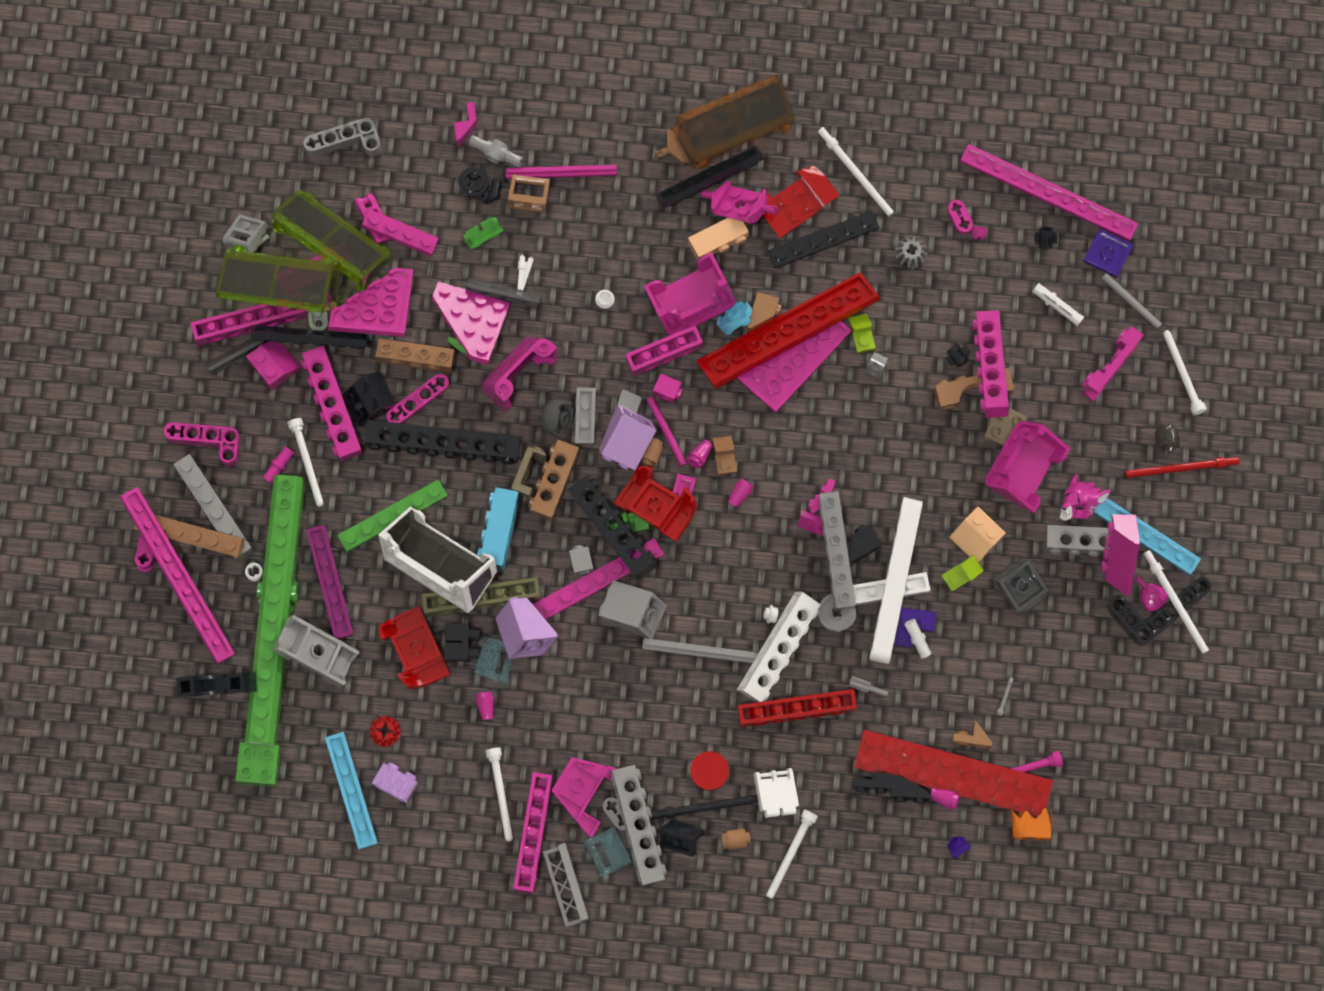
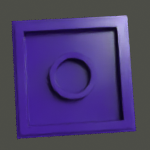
(1108, 253)

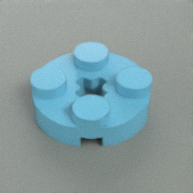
(735, 317)

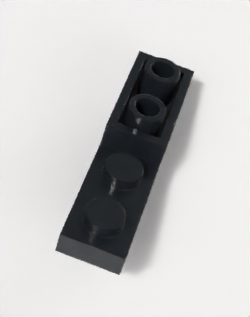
(899, 788)

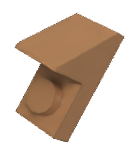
(724, 455)
(978, 739)

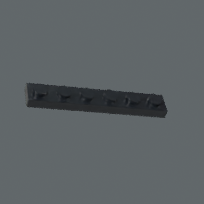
(709, 177)
(823, 239)
(302, 336)

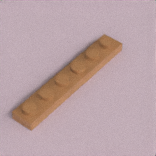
(201, 536)

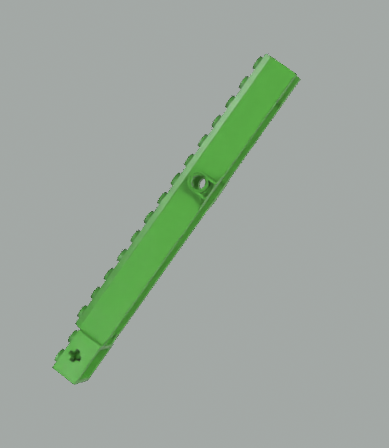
(277, 599)

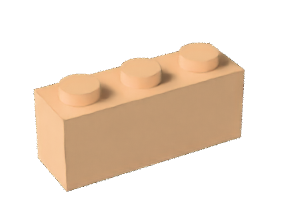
(718, 237)

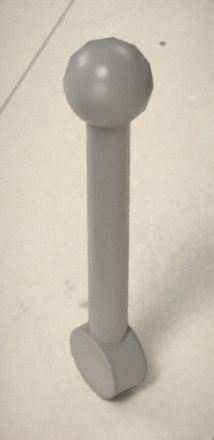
(1000, 711)

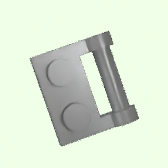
(246, 227)

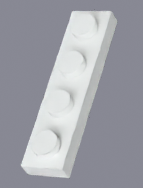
(873, 591)

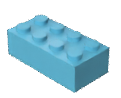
(499, 525)

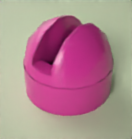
(979, 232)

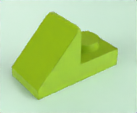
(862, 333)
(962, 573)

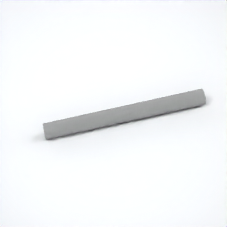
(1132, 301)

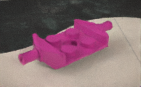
(728, 198)

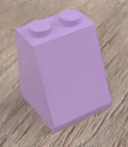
(626, 438)
(524, 629)

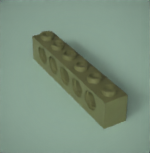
(494, 596)

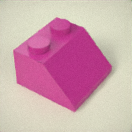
(273, 363)

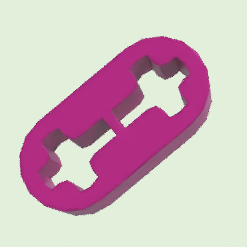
(964, 215)

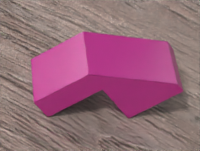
(465, 128)

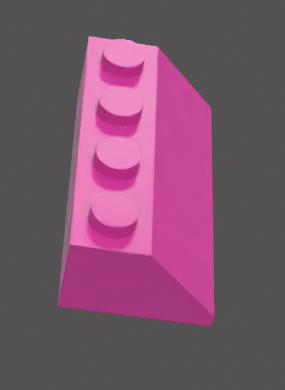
(1121, 552)

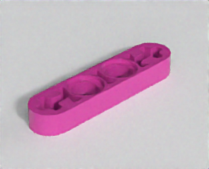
(415, 397)

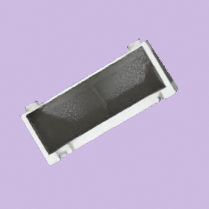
(436, 560)

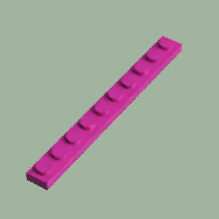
(1049, 192)
(177, 575)

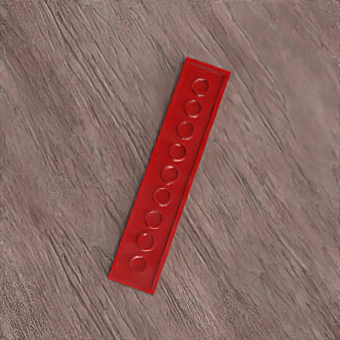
(787, 330)
(953, 772)

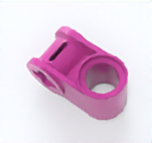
(142, 553)

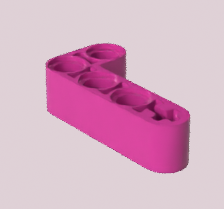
(201, 438)

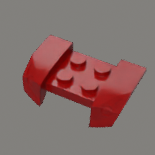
(800, 200)
(657, 504)
(415, 649)

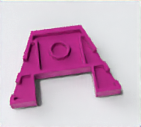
(577, 787)

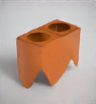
(1029, 827)

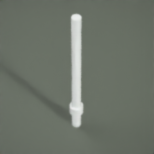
(833, 145)
(1156, 569)

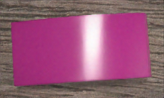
(826, 488)

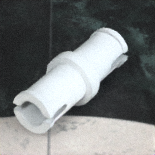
(918, 638)

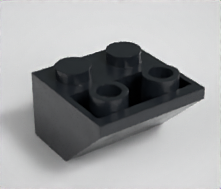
(368, 398)

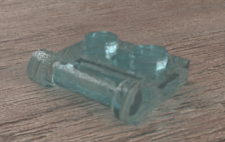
(489, 660)
(613, 849)

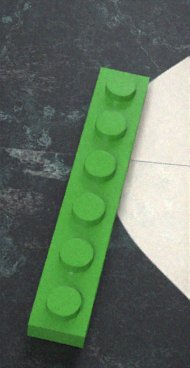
(377, 523)

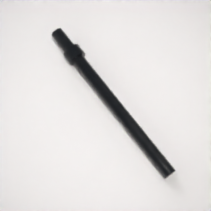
(670, 812)

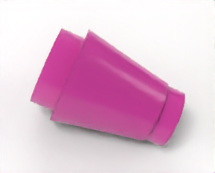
(700, 454)
(740, 492)
(485, 704)
(946, 798)

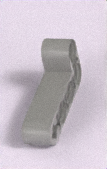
(342, 141)

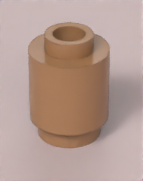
(652, 453)
(735, 839)

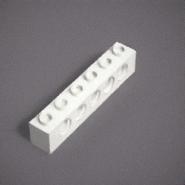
(769, 651)

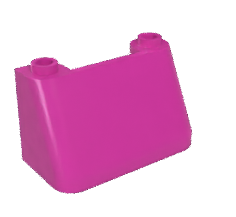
(692, 297)
(498, 383)
(1024, 463)

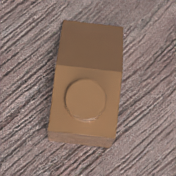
(764, 310)

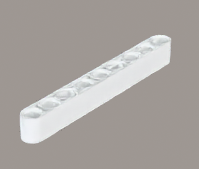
(896, 580)

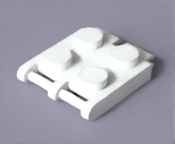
(776, 793)

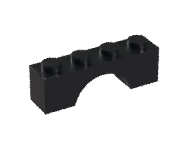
(216, 684)

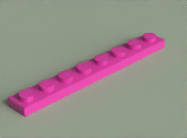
(591, 583)

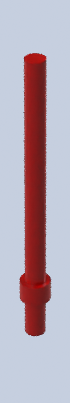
(1219, 463)

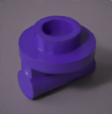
(957, 846)

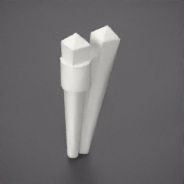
(524, 269)

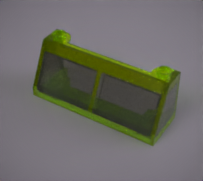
(331, 237)
(279, 280)

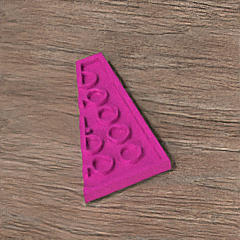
(784, 374)

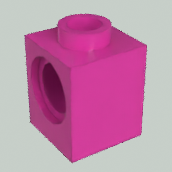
(667, 389)

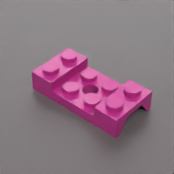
(1096, 382)

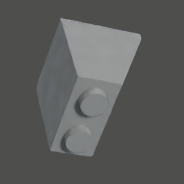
(632, 609)

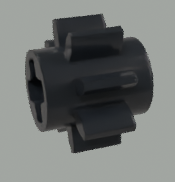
(1045, 237)
(957, 355)

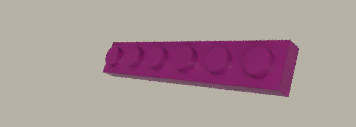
(329, 582)

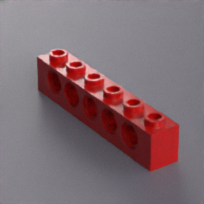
(797, 708)

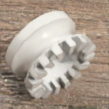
(257, 576)

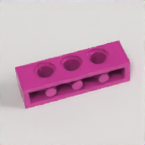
(663, 351)

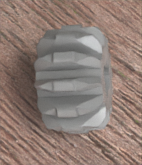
(906, 257)

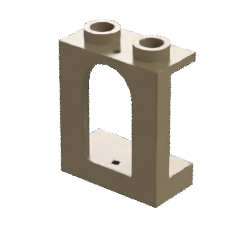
(531, 455)

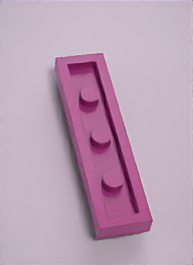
(399, 232)

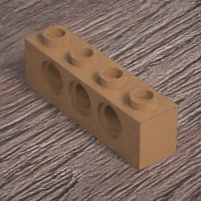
(415, 355)
(547, 509)

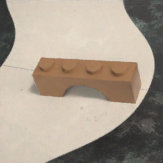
(949, 393)

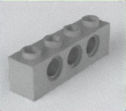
(1074, 534)

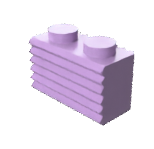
(395, 782)

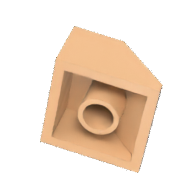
(977, 534)

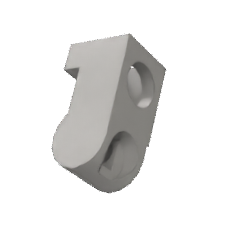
(877, 365)

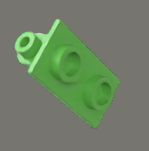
(475, 237)

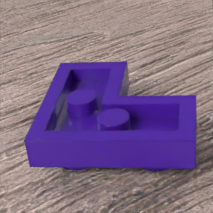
(924, 619)

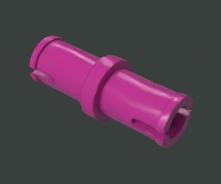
(278, 464)

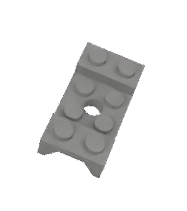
(298, 642)

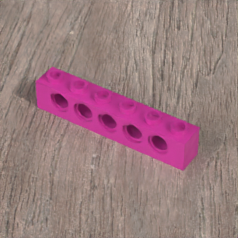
(240, 322)
(990, 322)
(351, 447)
(533, 833)

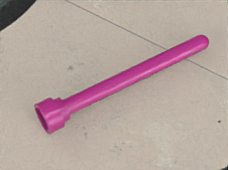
(1053, 760)

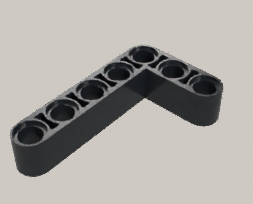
(1162, 615)

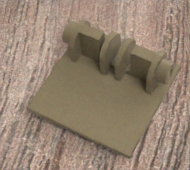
(1001, 427)

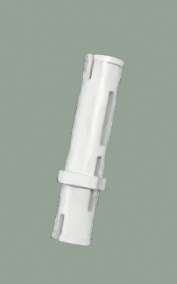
(1040, 290)

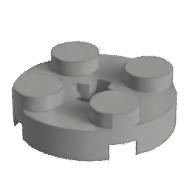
(832, 623)

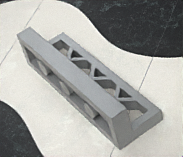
(571, 878)

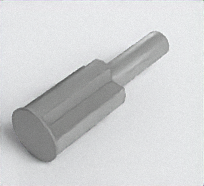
(865, 686)

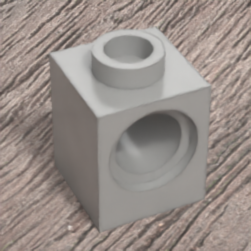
(581, 560)

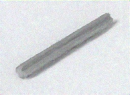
(699, 650)

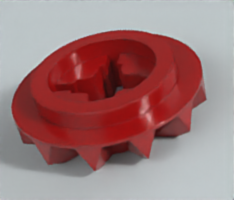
(390, 738)

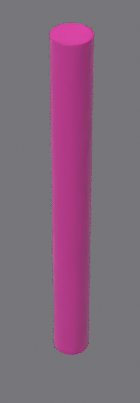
(666, 431)

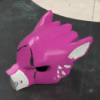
(1084, 496)

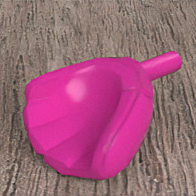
(1151, 595)

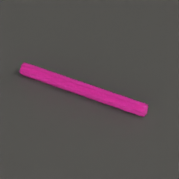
(563, 171)

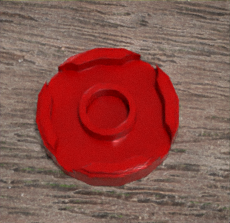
(709, 770)

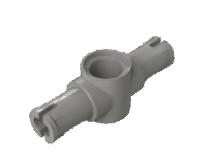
(496, 151)

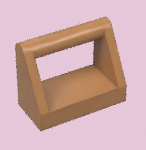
(526, 202)

